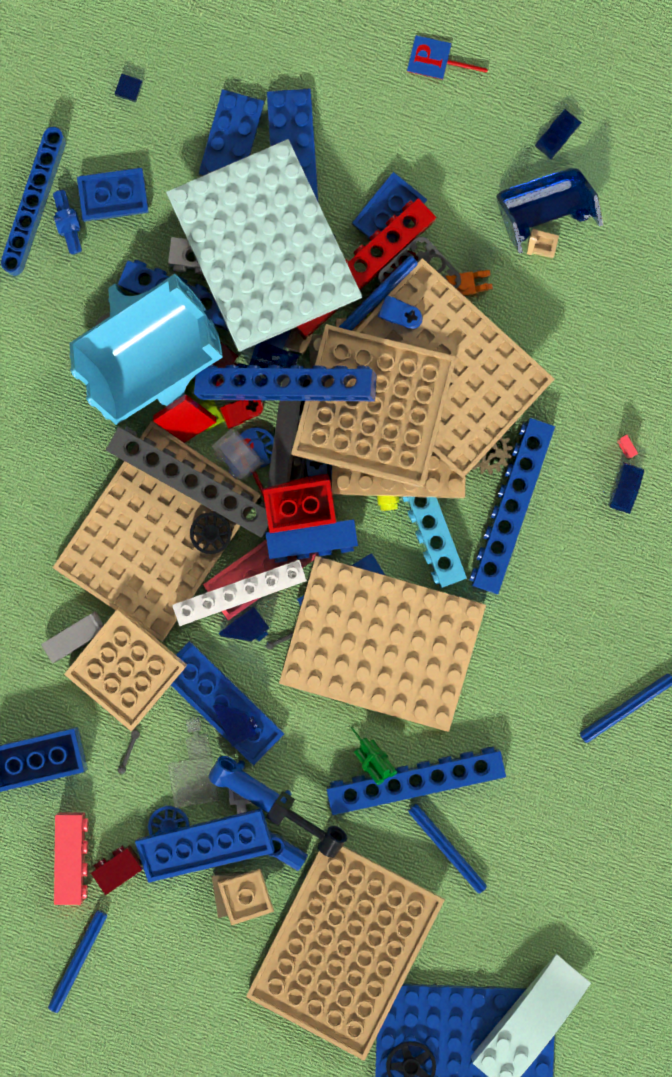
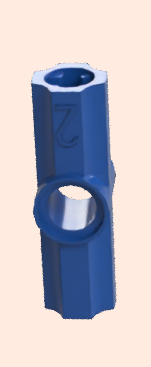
(288, 853)

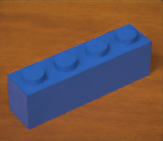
(311, 540)

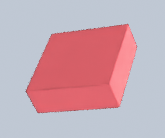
(627, 446)

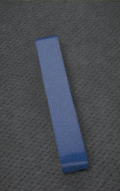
(32, 190)

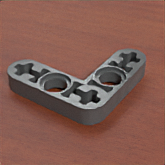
(431, 251)

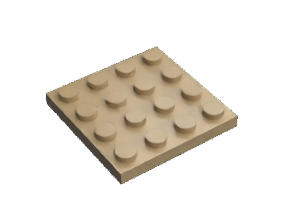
(125, 669)

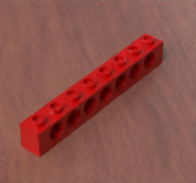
(422, 219)

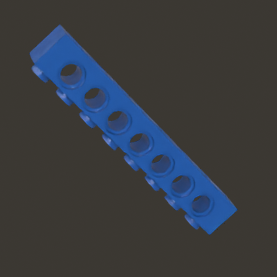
(131, 282)
(229, 390)
(542, 433)
(493, 771)

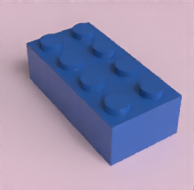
(41, 759)

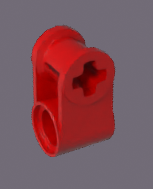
(238, 412)

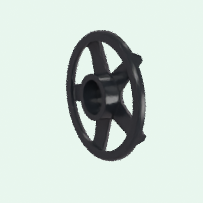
(411, 1064)

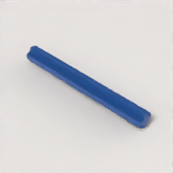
(379, 294)
(626, 708)
(447, 848)
(77, 961)

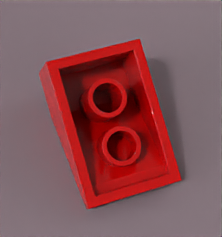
(299, 504)

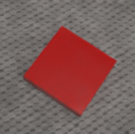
(184, 418)

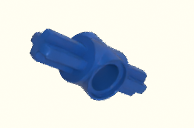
(67, 222)

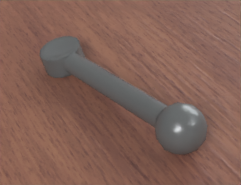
(270, 645)
(135, 735)

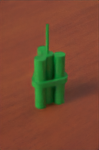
(374, 760)

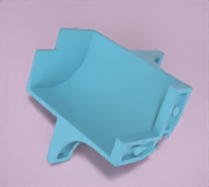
(145, 349)

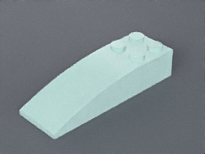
(531, 1021)

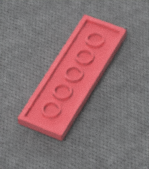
(249, 565)

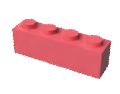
(69, 858)

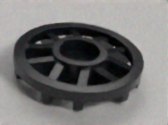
(210, 533)

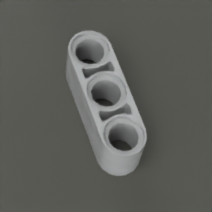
(72, 637)

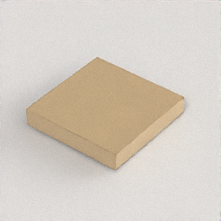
(245, 896)

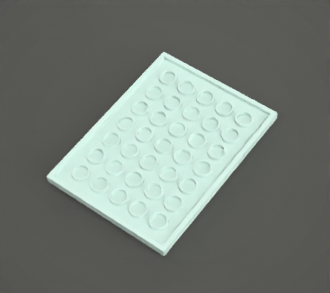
(263, 245)

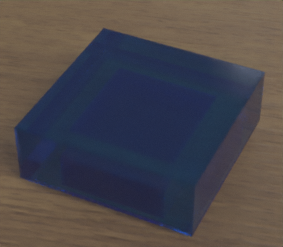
(128, 88)

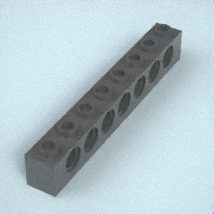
(119, 447)

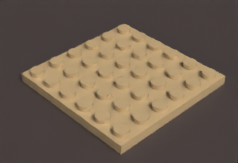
(384, 436)

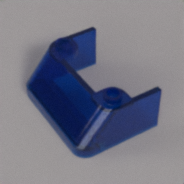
(545, 201)

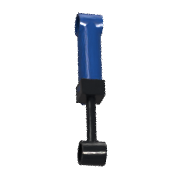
(231, 775)

